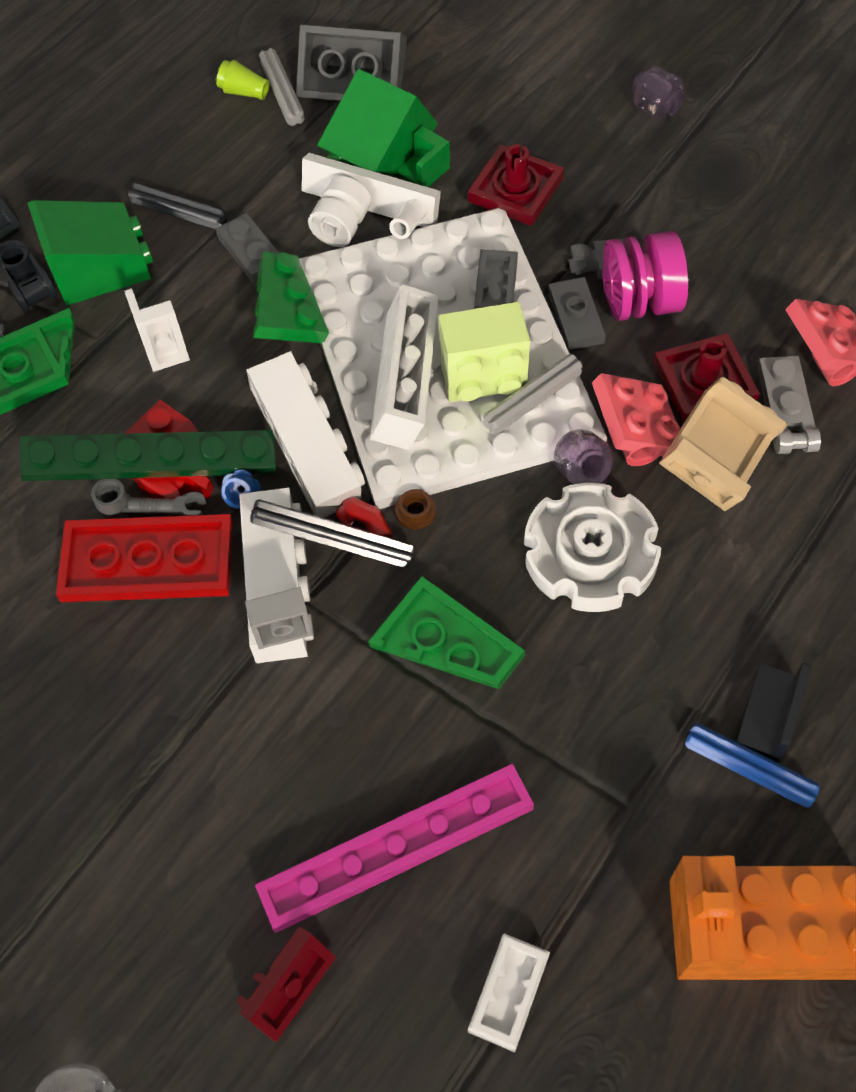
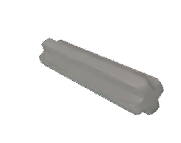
(281, 87)
(532, 394)

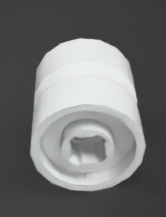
(339, 211)

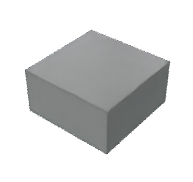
(278, 618)

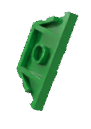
(35, 360)

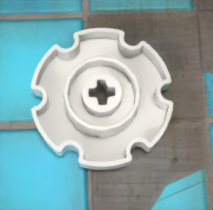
(591, 547)

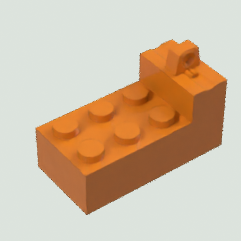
(763, 921)

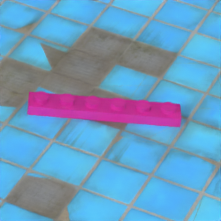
(393, 848)

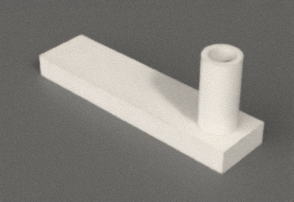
(404, 201)

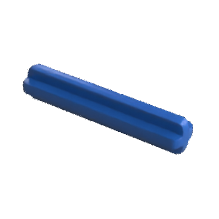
(752, 765)

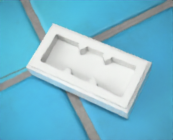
(508, 992)

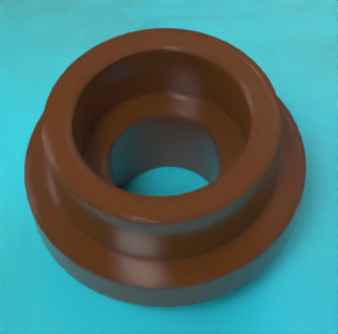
(415, 500)

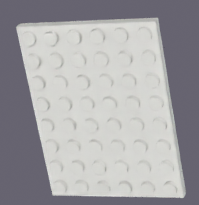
(454, 446)

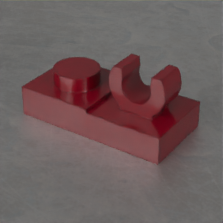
(286, 984)

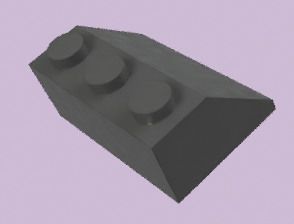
(332, 56)

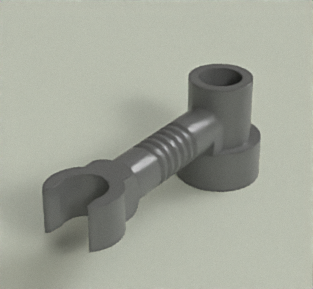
(115, 503)

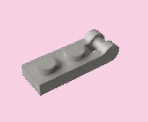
(787, 396)

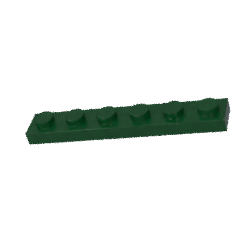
(145, 455)

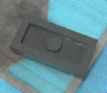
(245, 244)

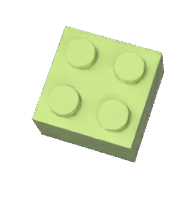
(484, 351)

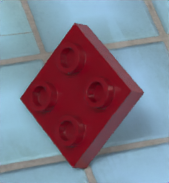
(516, 183)
(696, 366)

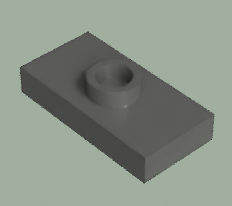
(496, 278)
(576, 314)

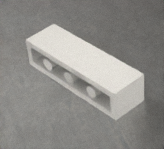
(405, 368)
(304, 433)
(272, 567)

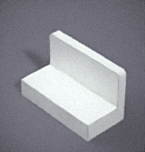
(159, 333)

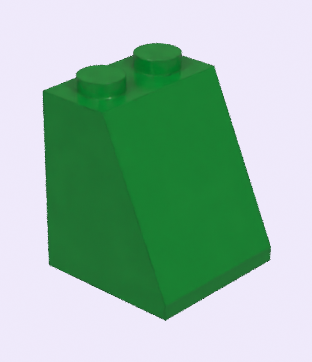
(375, 125)
(90, 247)

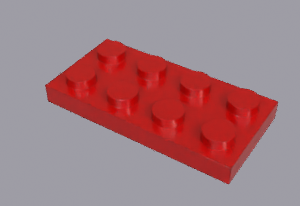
(145, 558)

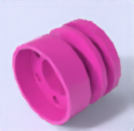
(645, 276)

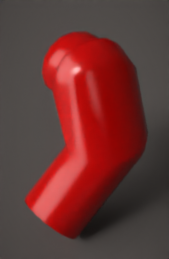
(366, 513)

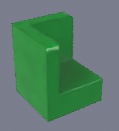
(429, 160)

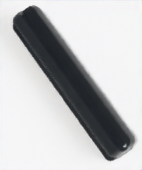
(177, 206)

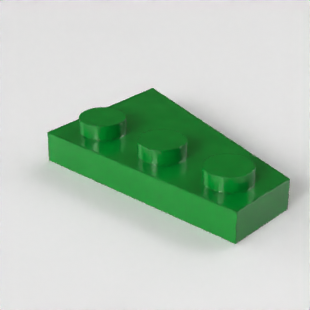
(286, 302)
(447, 637)

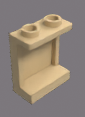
(722, 443)

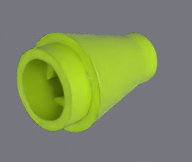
(241, 81)

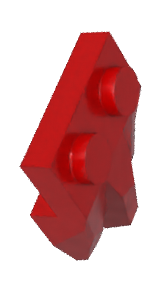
(165, 419)

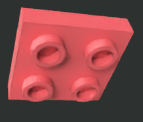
(830, 337)
(636, 417)

